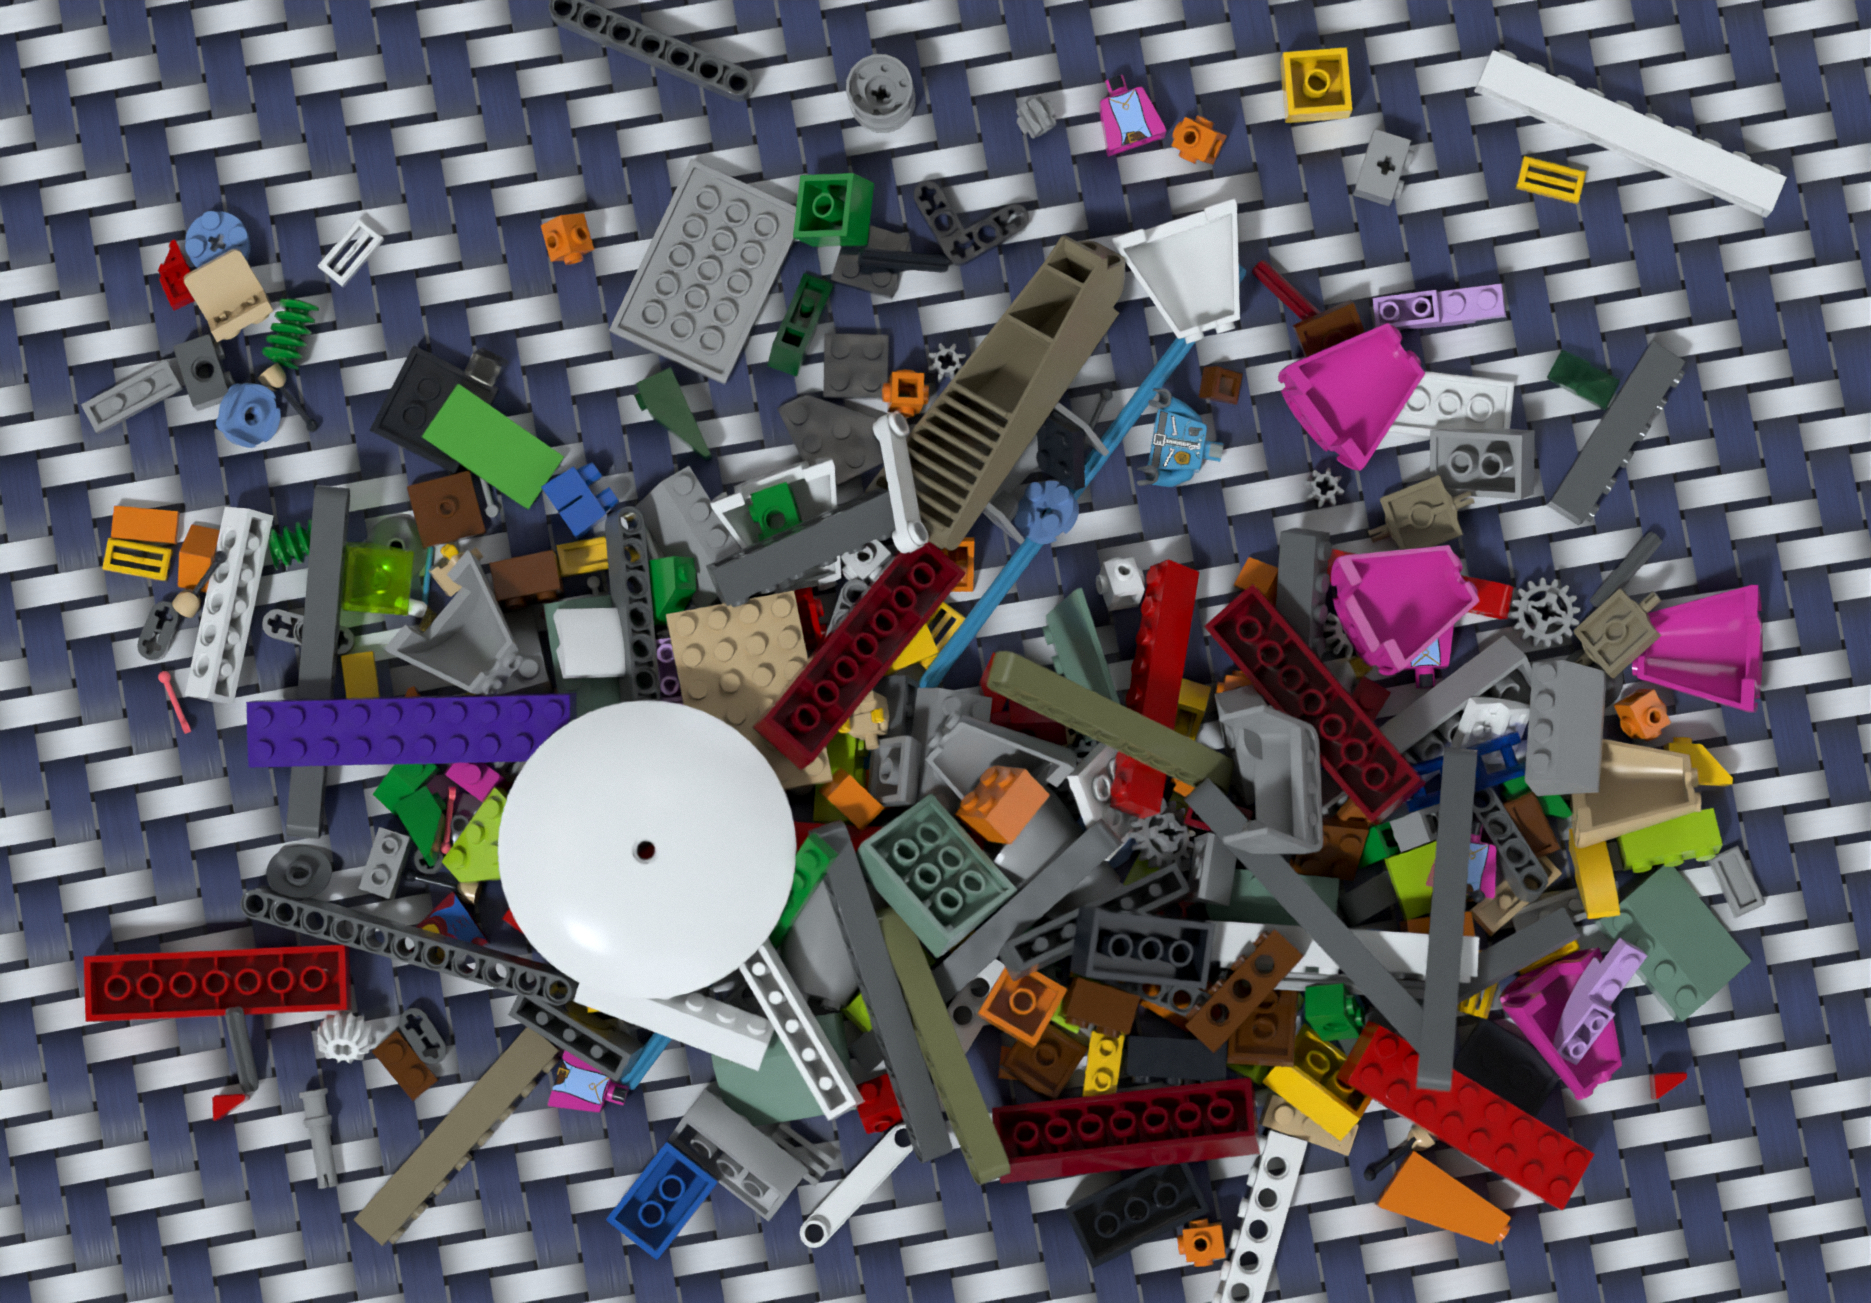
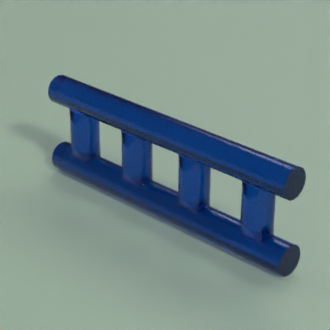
(1483, 779)

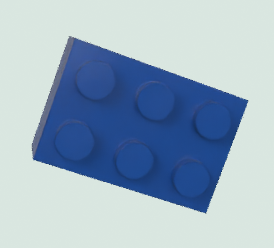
(662, 1200)

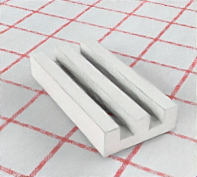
(361, 259)

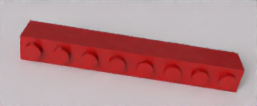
(1156, 678)

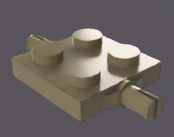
(1421, 515)
(1617, 632)

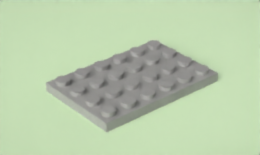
(707, 272)

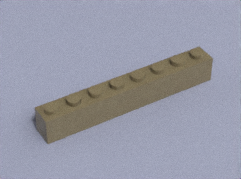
(456, 1136)

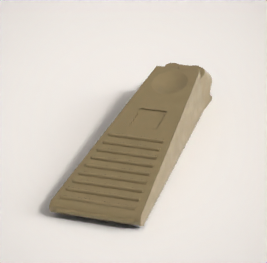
(1010, 387)

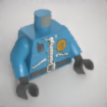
(1177, 443)

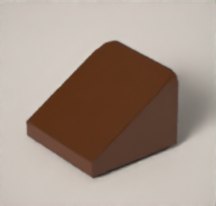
(1220, 385)

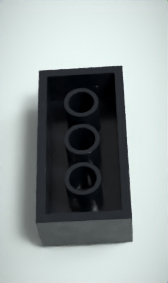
(1142, 947)
(1135, 1211)

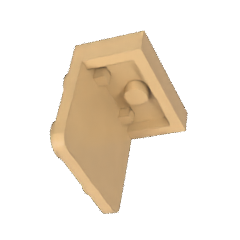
(228, 294)

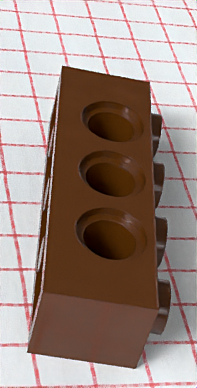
(1285, 959)

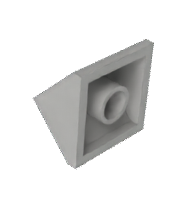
(895, 771)
(1210, 871)

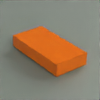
(145, 524)

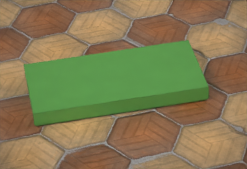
(492, 446)

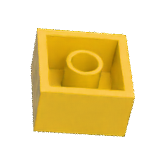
(1316, 85)

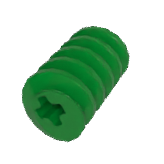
(289, 332)
(290, 544)

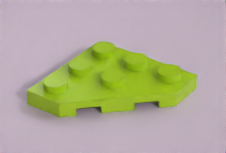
(476, 850)

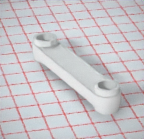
(909, 531)
(856, 1187)

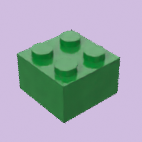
(833, 210)

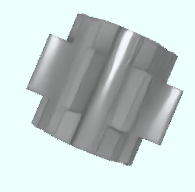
(1036, 117)
(942, 354)
(1331, 483)

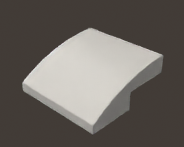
(590, 643)
(1488, 719)

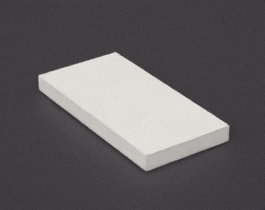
(1455, 403)

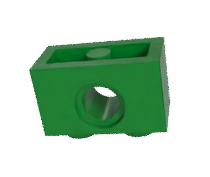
(774, 501)
(1333, 1012)

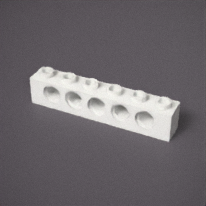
(229, 606)
(1291, 1152)

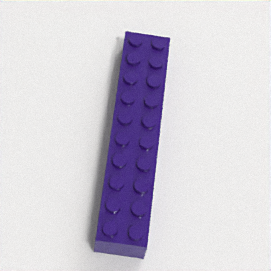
(403, 729)

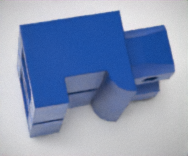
(576, 501)

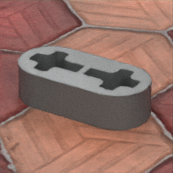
(152, 627)
(430, 1032)

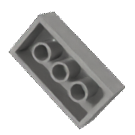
(930, 713)

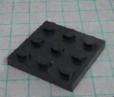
(417, 398)

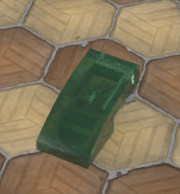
(1583, 379)

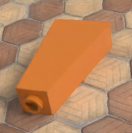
(1436, 1198)

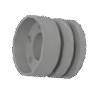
(868, 81)

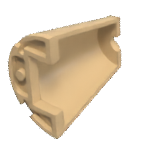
(1635, 792)

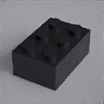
(1173, 1060)

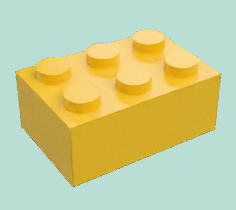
(1314, 1086)

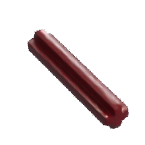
(1284, 290)

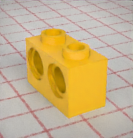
(1102, 1065)

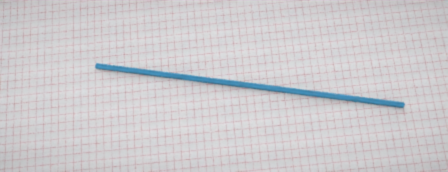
(996, 592)

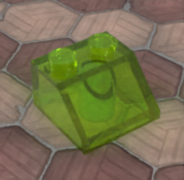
(377, 578)

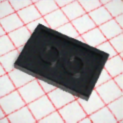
(1506, 1066)

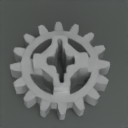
(1560, 617)
(1163, 837)

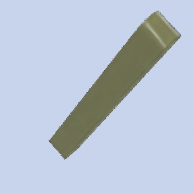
(1108, 722)
(943, 1051)

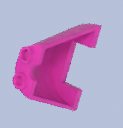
(1352, 392)
(1399, 602)
(1709, 649)
(1536, 1005)

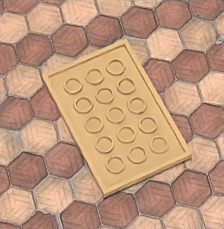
(736, 666)

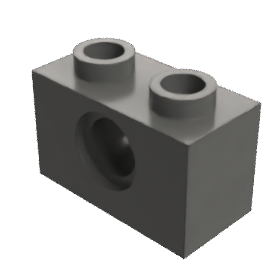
(194, 355)

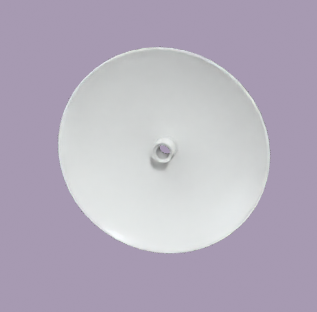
(716, 834)

